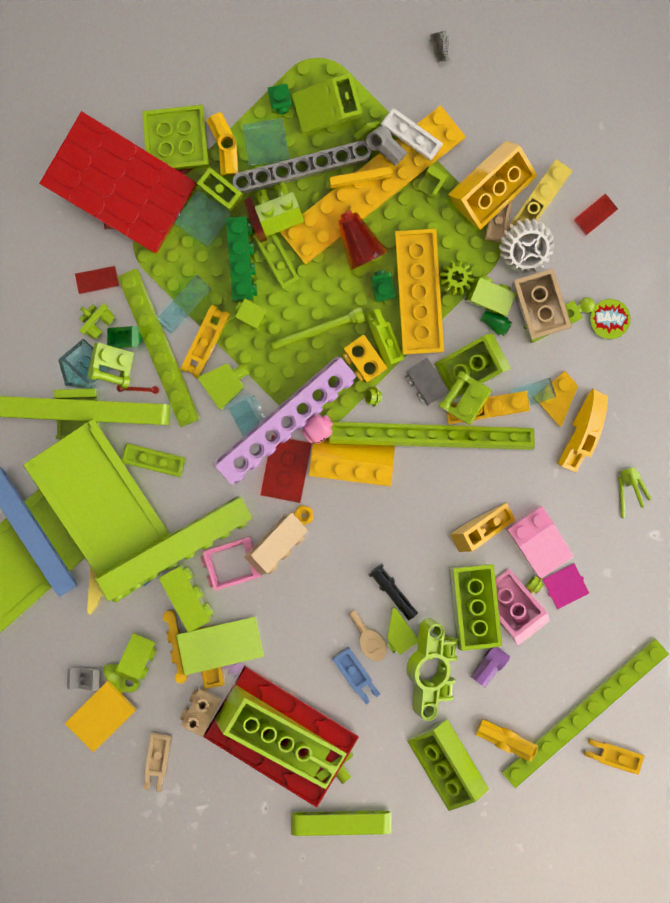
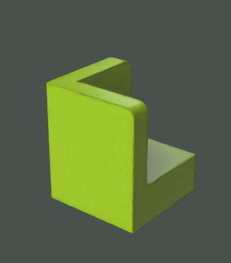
(432, 181)

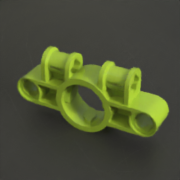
(438, 688)

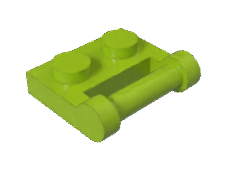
(111, 358)
(471, 400)

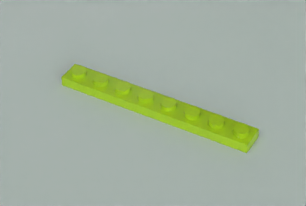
(158, 348)

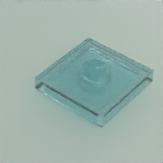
(265, 142)

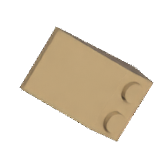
(541, 304)

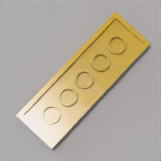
(419, 291)

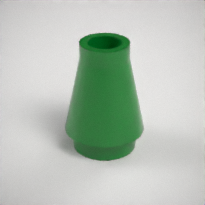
(496, 322)

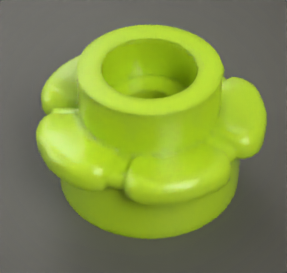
(373, 396)
(534, 584)

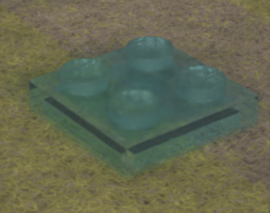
(202, 218)

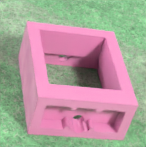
(212, 577)

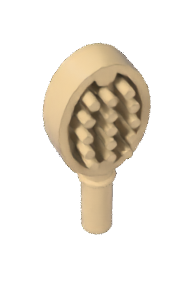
(370, 640)

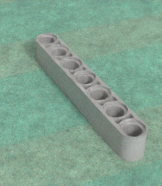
(310, 160)

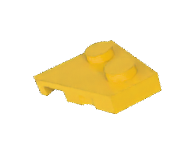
(565, 391)

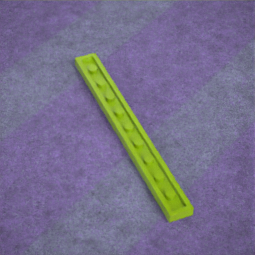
(432, 435)
(587, 711)

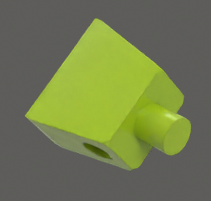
(224, 383)

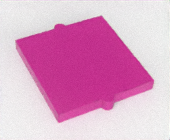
(565, 586)

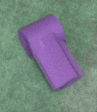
(492, 662)

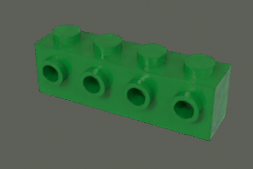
(239, 259)

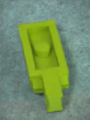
(384, 338)

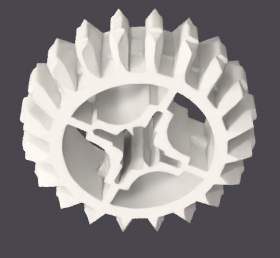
(528, 235)

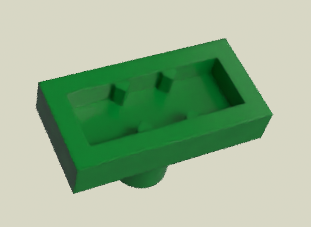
(124, 337)

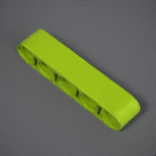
(341, 823)

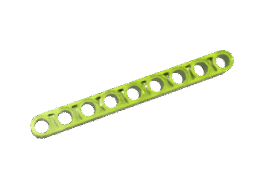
(84, 410)

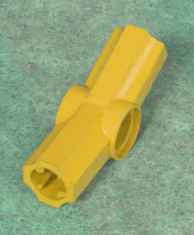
(222, 132)
(506, 740)

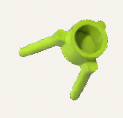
(631, 477)

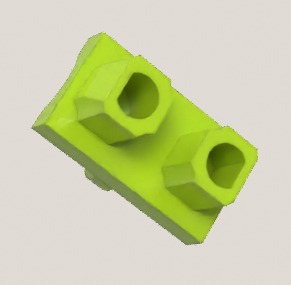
(90, 327)

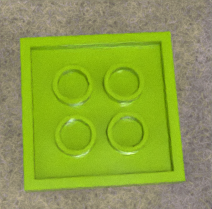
(177, 136)

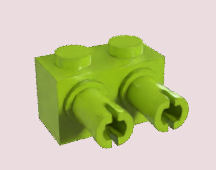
(279, 212)

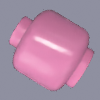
(317, 428)

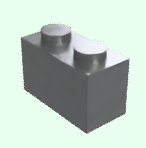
(426, 381)

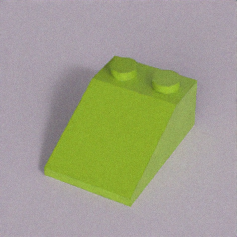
(479, 360)

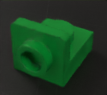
(280, 99)
(382, 286)

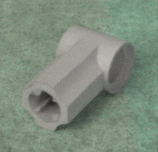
(387, 146)

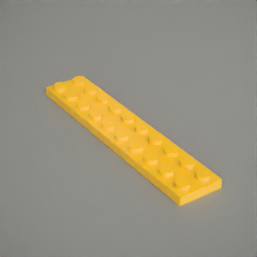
(321, 220)

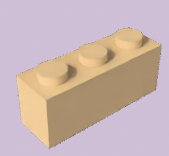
(276, 544)

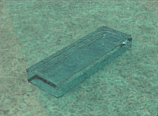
(183, 304)

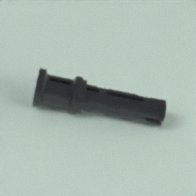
(388, 585)

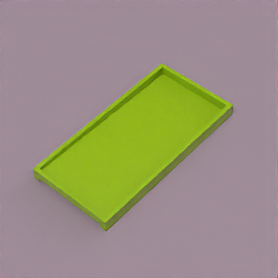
(96, 498)
(20, 576)

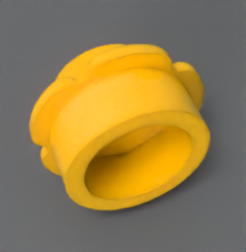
(307, 511)

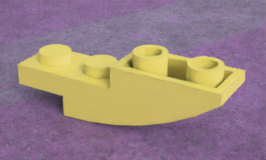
(543, 193)

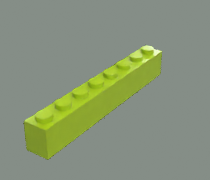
(173, 548)

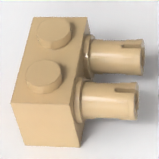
(201, 710)

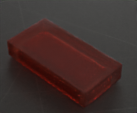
(595, 214)
(255, 220)
(97, 280)

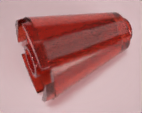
(359, 240)

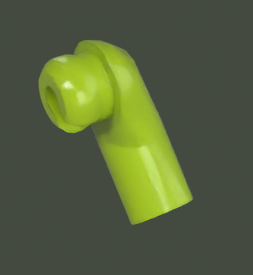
(366, 129)

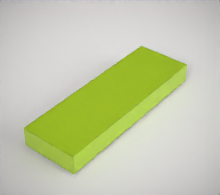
(277, 260)
(153, 460)

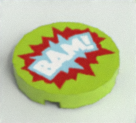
(610, 319)

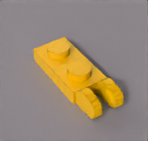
(616, 756)

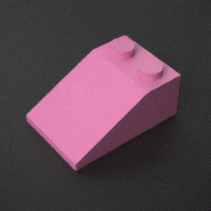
(540, 542)
(518, 609)

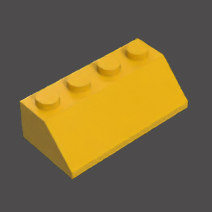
(493, 184)
(353, 462)

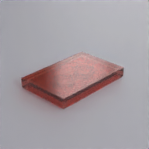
(286, 470)

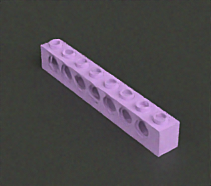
(336, 368)

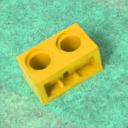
(369, 356)

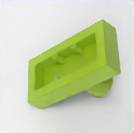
(343, 775)

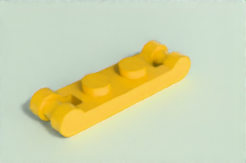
(205, 341)
(171, 618)

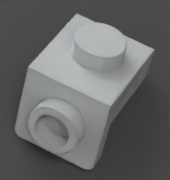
(83, 678)

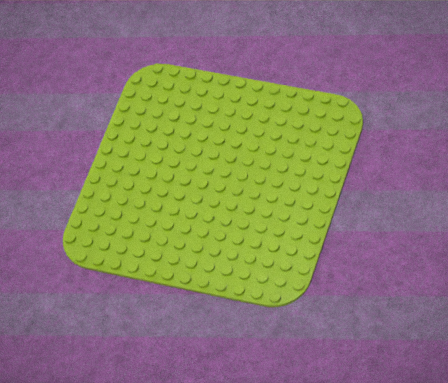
(326, 283)

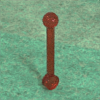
(154, 389)

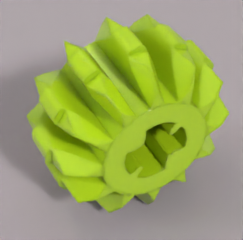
(453, 283)

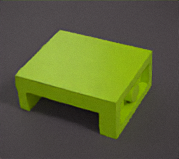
(66, 427)

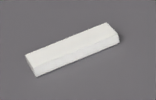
(412, 134)

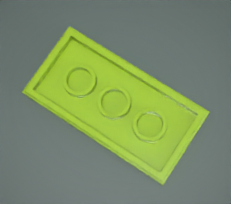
(219, 645)

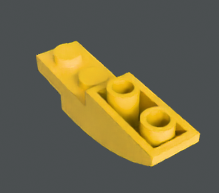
(498, 406)
(588, 431)

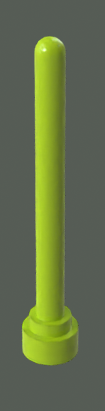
(354, 316)

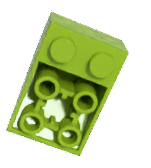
(327, 104)

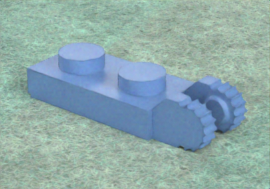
(354, 673)

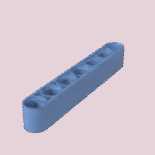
(34, 537)

